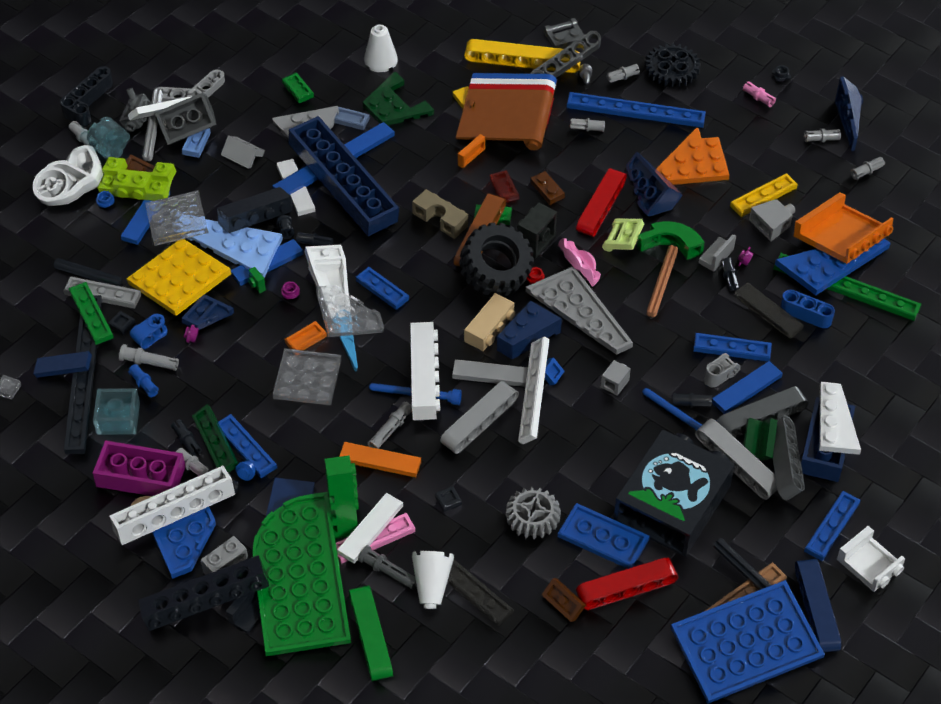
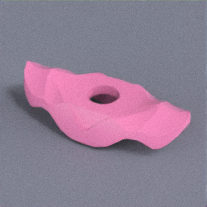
(580, 260)

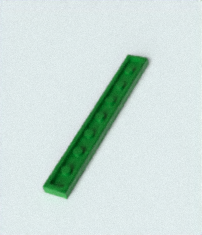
(872, 296)

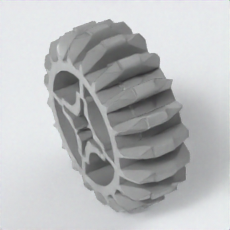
(543, 518)

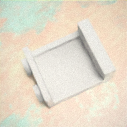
(870, 560)

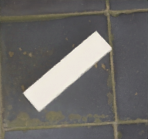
(149, 110)
(301, 198)
(370, 527)

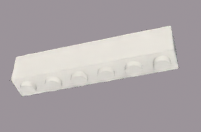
(423, 371)

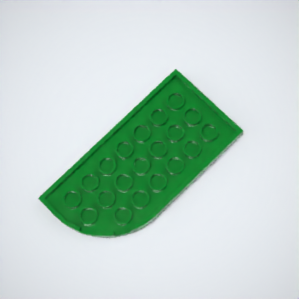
(305, 590)

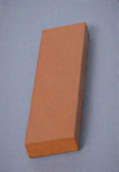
(382, 459)

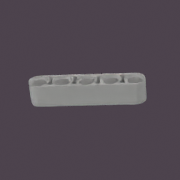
(479, 417)
(747, 466)

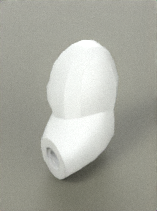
(70, 178)

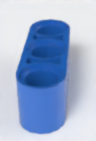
(807, 308)

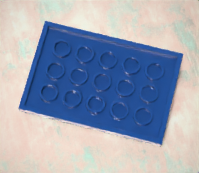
(746, 641)

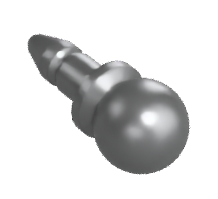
(585, 73)

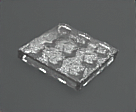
(176, 218)
(307, 376)

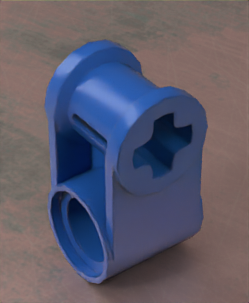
(148, 332)

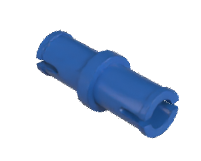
(143, 380)

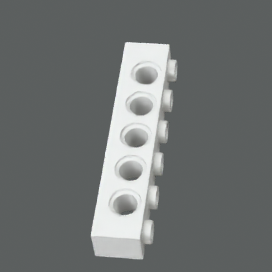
(172, 505)

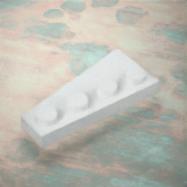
(836, 424)

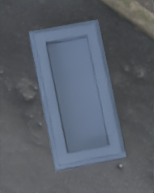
(352, 118)

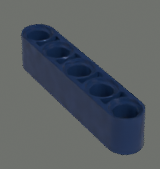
(817, 604)

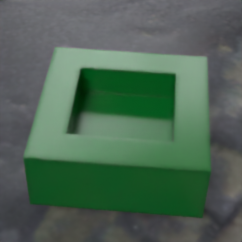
(256, 280)

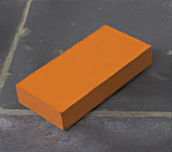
(471, 151)
(306, 337)

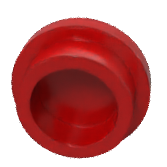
(535, 275)

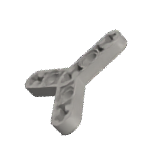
(208, 80)

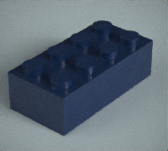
(821, 463)

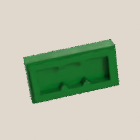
(297, 88)

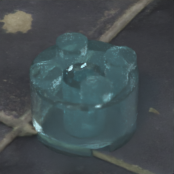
(108, 138)

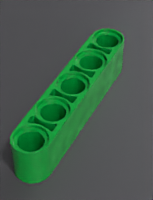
(370, 633)

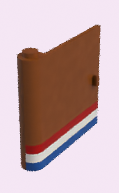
(508, 107)

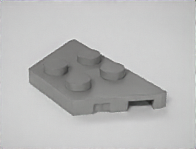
(289, 121)

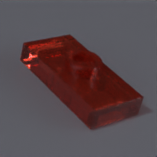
(504, 186)

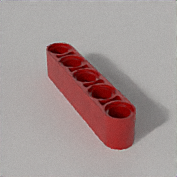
(601, 202)
(627, 583)

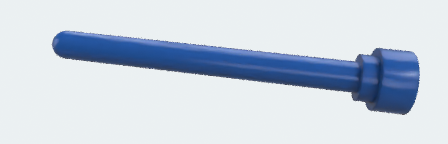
(452, 396)
(672, 409)

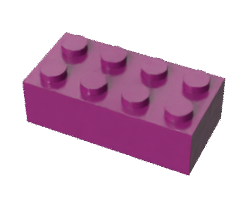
(138, 469)

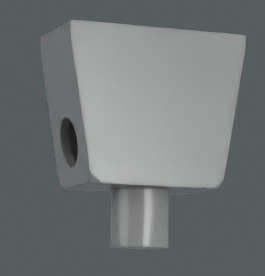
(772, 218)

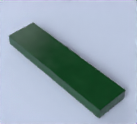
(214, 438)

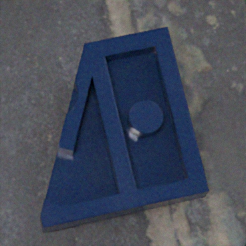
(206, 312)

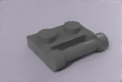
(564, 38)

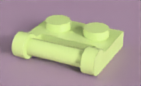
(627, 236)

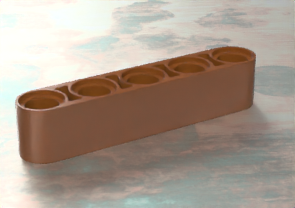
(488, 213)

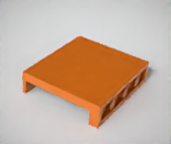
(841, 229)

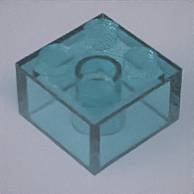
(116, 411)

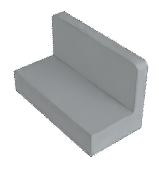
(241, 151)
(717, 252)

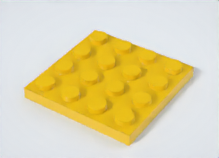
(179, 276)

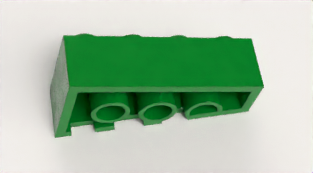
(342, 494)

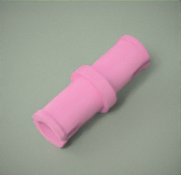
(759, 94)

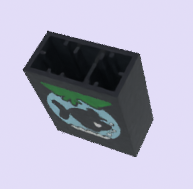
(674, 491)

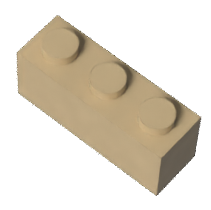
(489, 322)

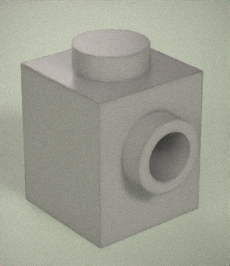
(615, 377)

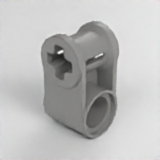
(720, 370)

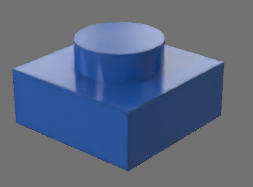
(553, 371)

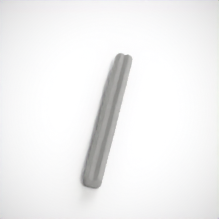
(151, 128)

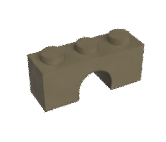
(429, 205)

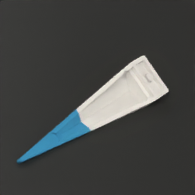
(328, 268)

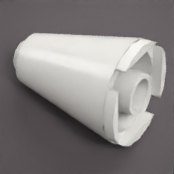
(380, 51)
(431, 576)

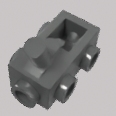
(134, 102)

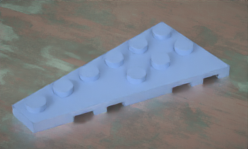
(244, 247)

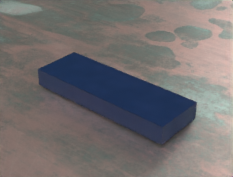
(62, 364)

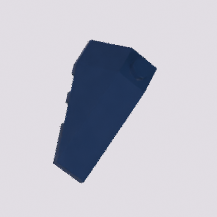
(848, 104)
(651, 187)

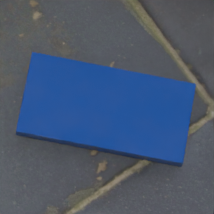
(603, 536)

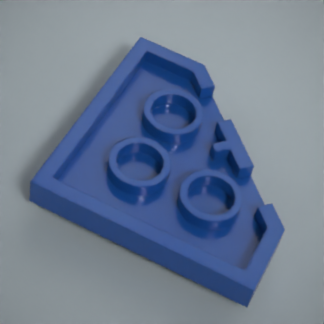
(184, 541)

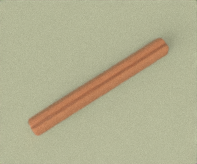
(662, 281)

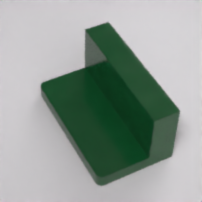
(760, 438)

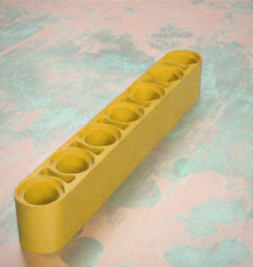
(512, 54)

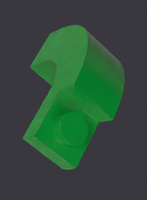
(674, 234)

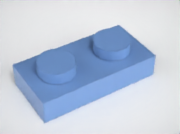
(195, 144)

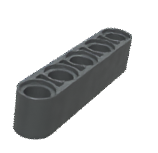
(570, 53)
(775, 406)
(787, 460)

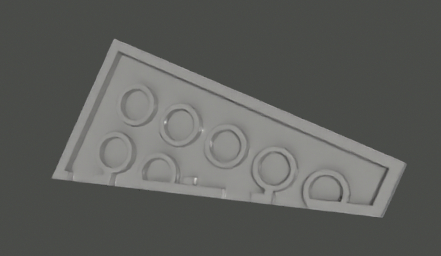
(577, 303)

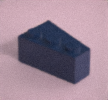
(525, 328)

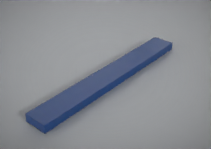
(636, 109)
(357, 147)

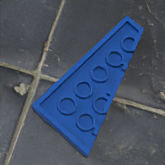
(819, 270)

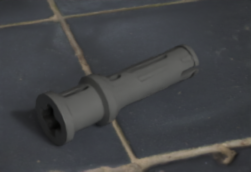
(380, 563)

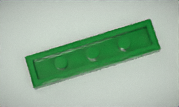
(91, 313)

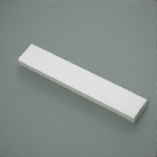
(533, 390)

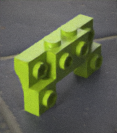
(134, 183)

